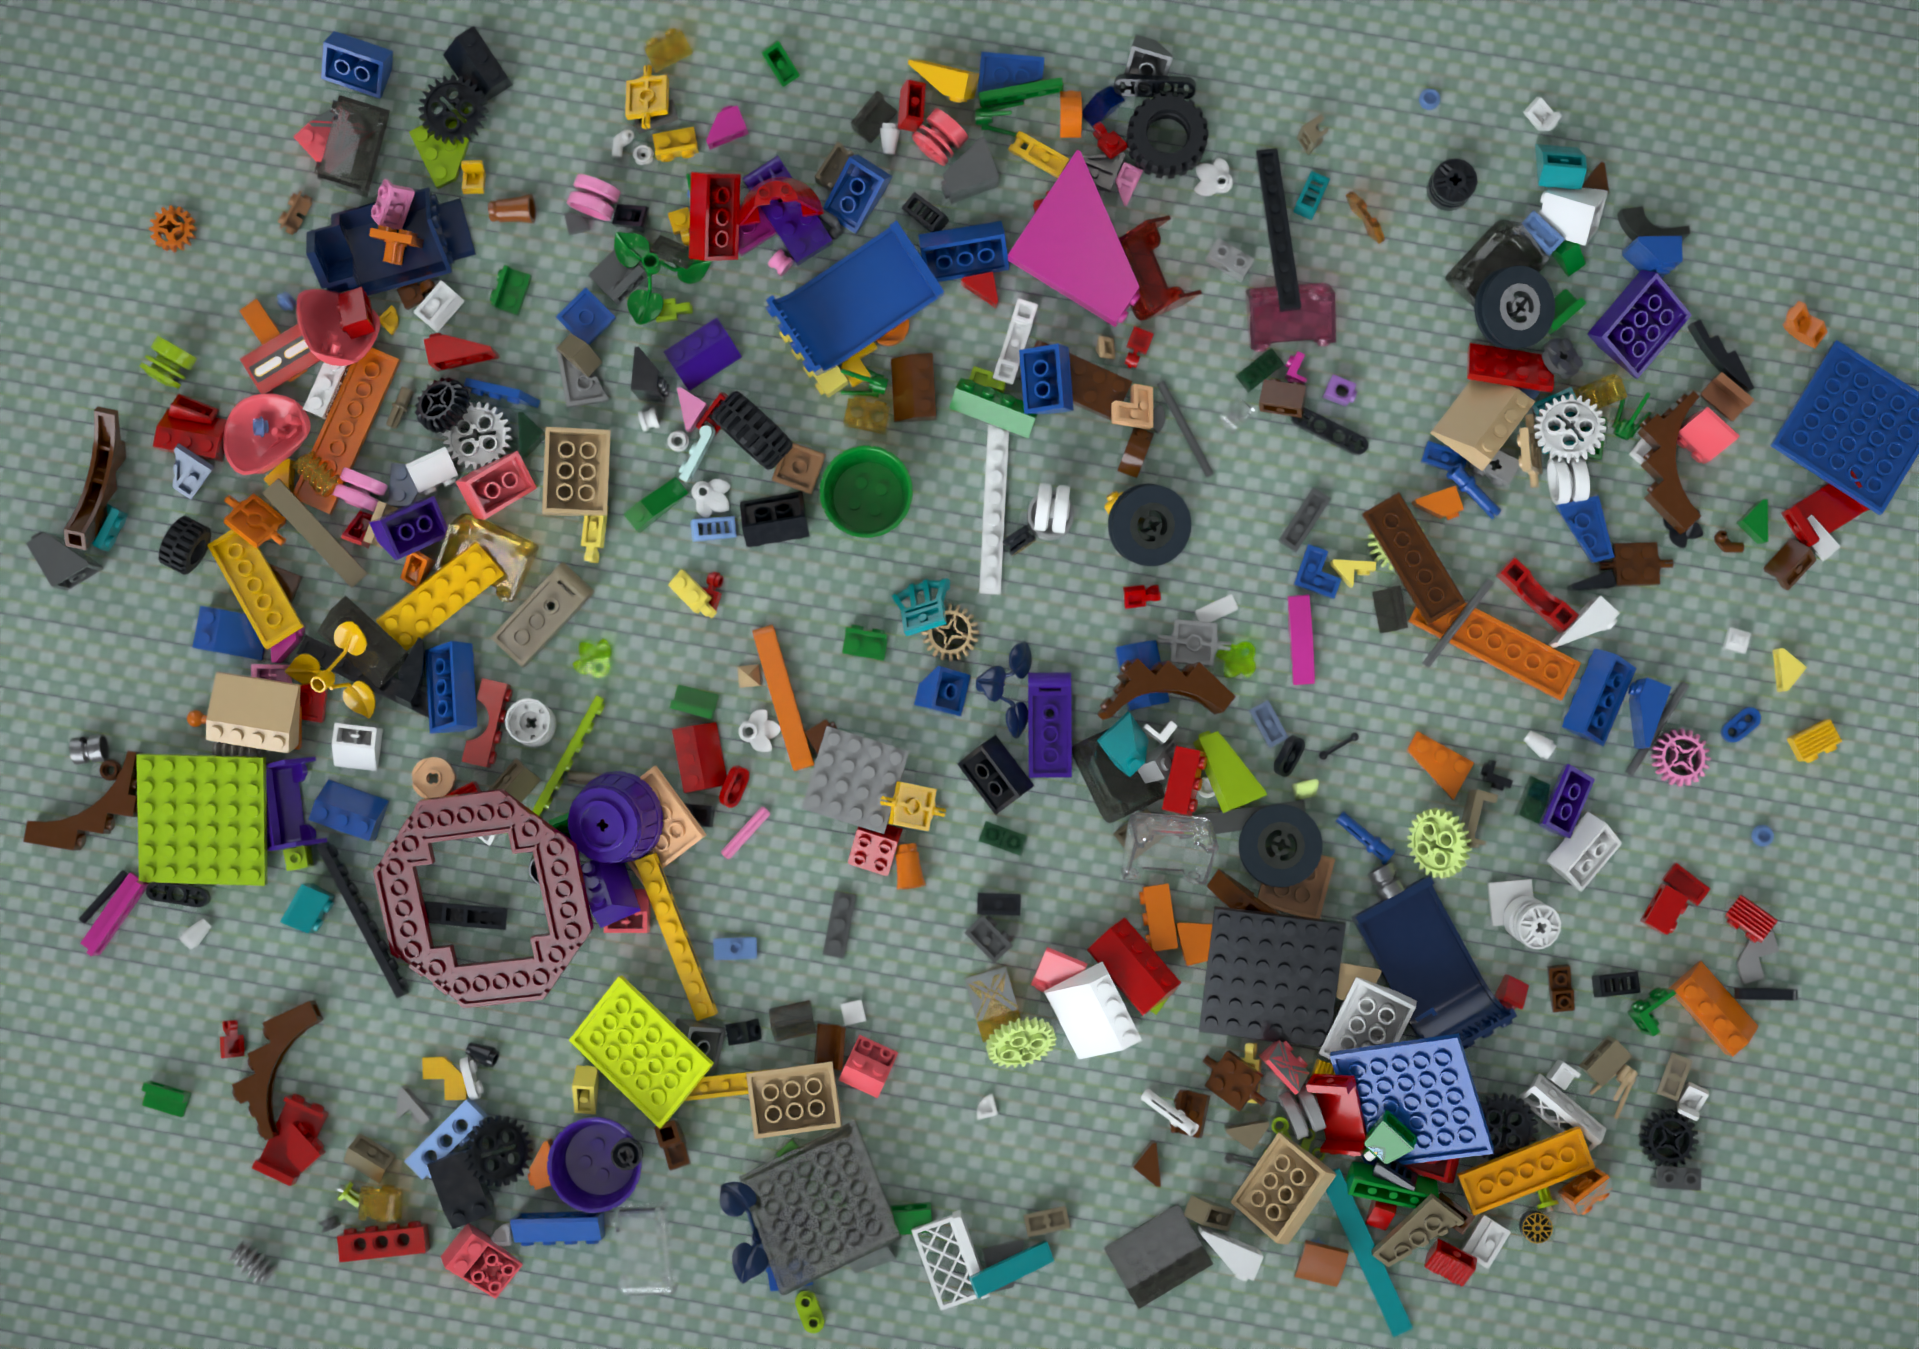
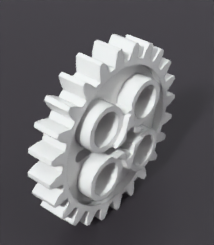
(1554, 440)
(480, 455)

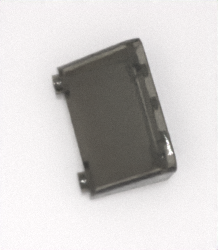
(353, 145)
(1502, 246)
(1112, 789)

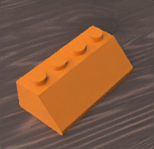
(1714, 1009)

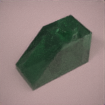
(1533, 800)

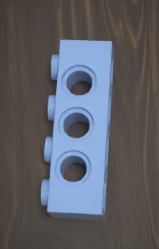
(468, 1111)

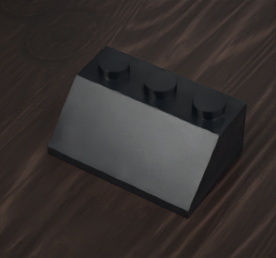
(474, 61)
(647, 380)
(774, 519)
(995, 774)

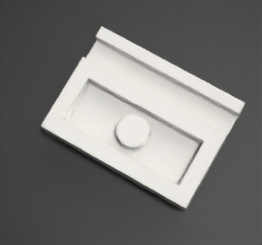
(439, 306)
(1485, 1240)

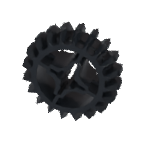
(442, 405)
(1660, 1141)

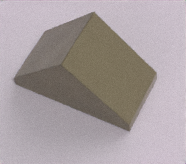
(579, 354)
(1248, 1133)

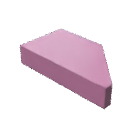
(1127, 181)

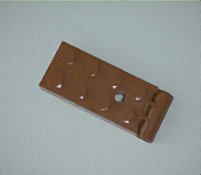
(1094, 386)

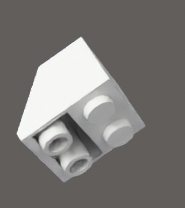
(356, 746)

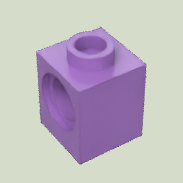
(1331, 394)

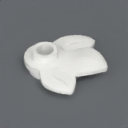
(1210, 177)
(713, 499)
(762, 731)

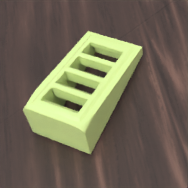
(1305, 789)

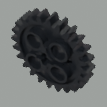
(439, 123)
(1522, 1128)
(493, 1132)

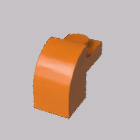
(1070, 114)
(1804, 326)

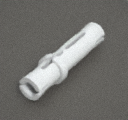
(1170, 1112)

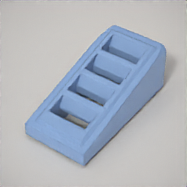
(712, 521)

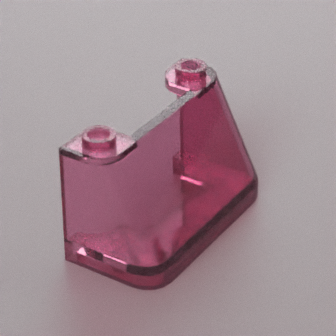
(1313, 322)

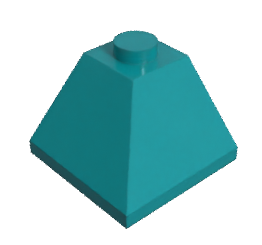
(1125, 744)

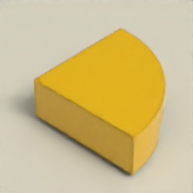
(390, 320)

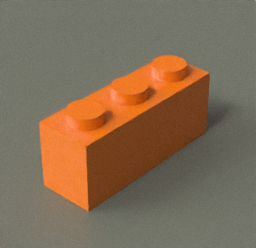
(1158, 917)

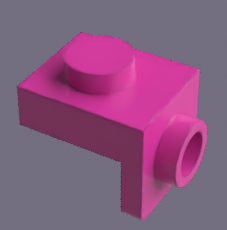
(1293, 365)

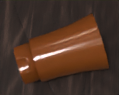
(513, 209)

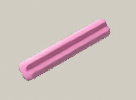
(745, 833)

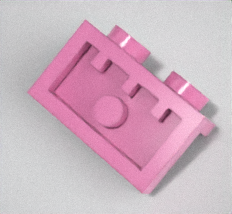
(392, 205)

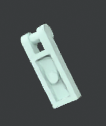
(697, 453)

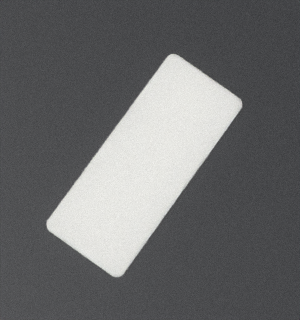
(1217, 609)

